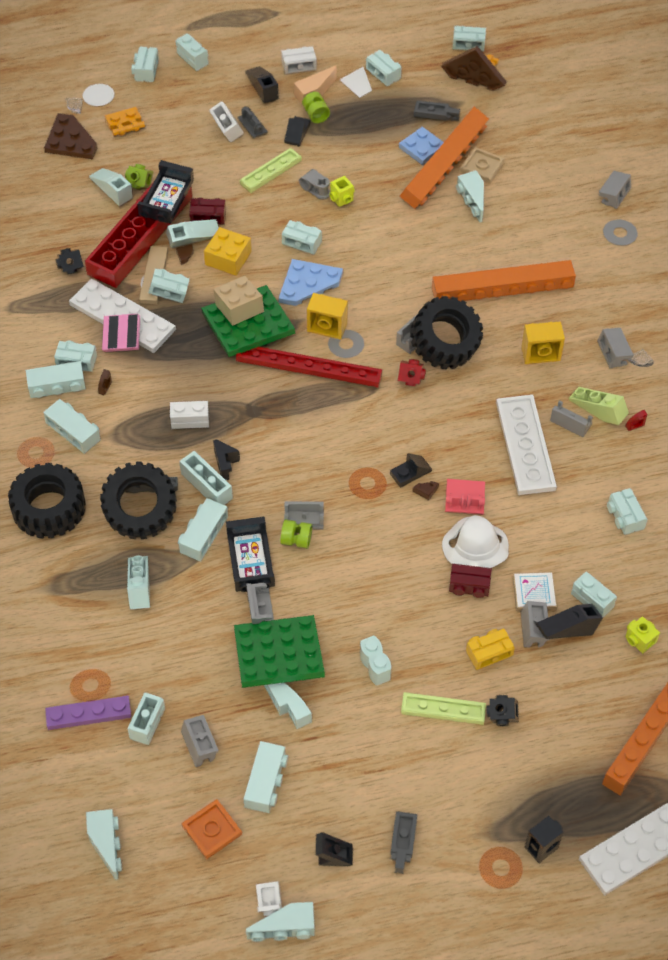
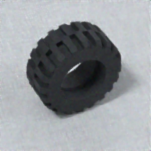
(457, 315)
(127, 478)
(42, 480)

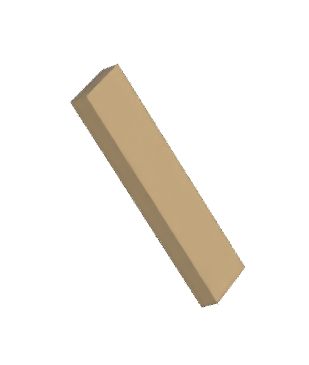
(156, 259)

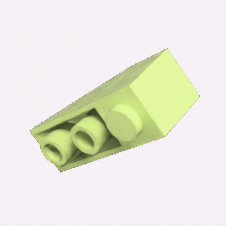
(603, 405)

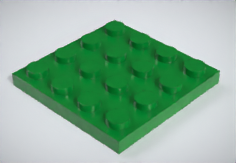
(253, 332)
(278, 651)

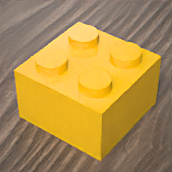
(227, 251)
(327, 316)
(542, 342)

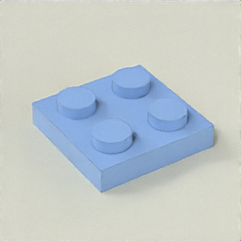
(421, 145)

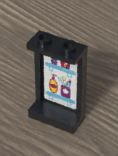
(166, 192)
(249, 553)

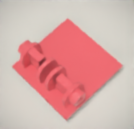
(465, 496)

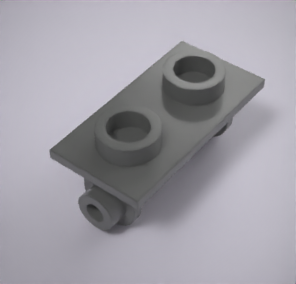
(251, 123)

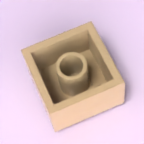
(238, 300)

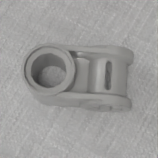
(315, 184)

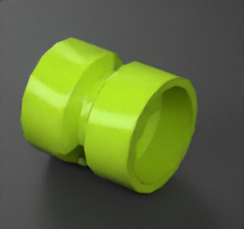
(316, 107)
(289, 531)

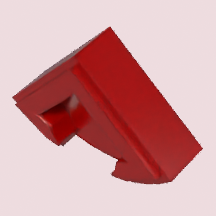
(637, 420)

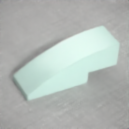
(289, 701)

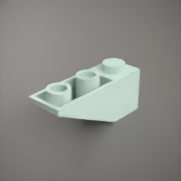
(113, 185)
(472, 190)
(191, 232)
(138, 582)
(102, 835)
(289, 921)

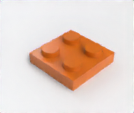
(211, 829)

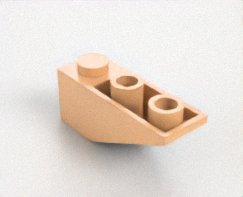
(317, 82)

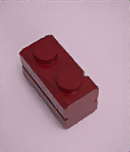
(208, 209)
(470, 580)

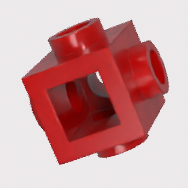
(405, 375)

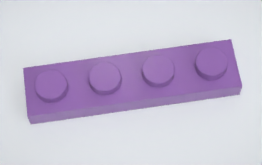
(88, 712)

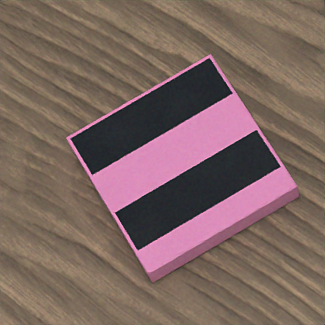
(121, 332)

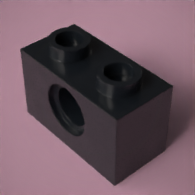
(544, 839)

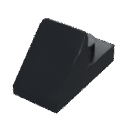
(296, 130)
(225, 456)
(410, 470)
(333, 851)

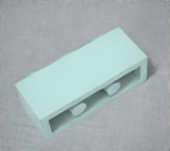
(55, 379)
(72, 426)
(205, 478)
(203, 529)
(265, 777)

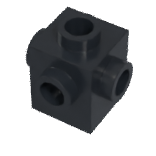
(76, 260)
(510, 710)

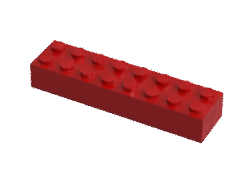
(126, 244)

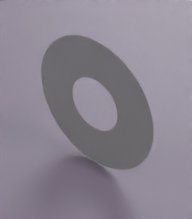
(628, 239)
(358, 345)

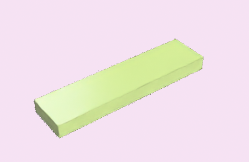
(270, 170)
(443, 708)

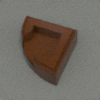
(184, 253)
(104, 382)
(426, 490)

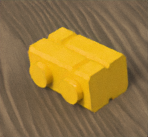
(489, 648)

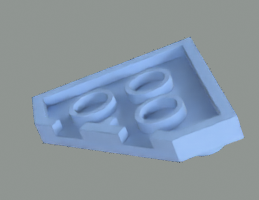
(308, 278)

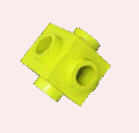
(341, 191)
(642, 634)

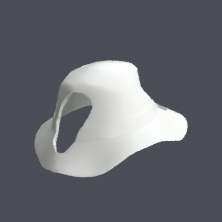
(476, 543)

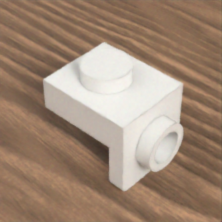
(268, 897)

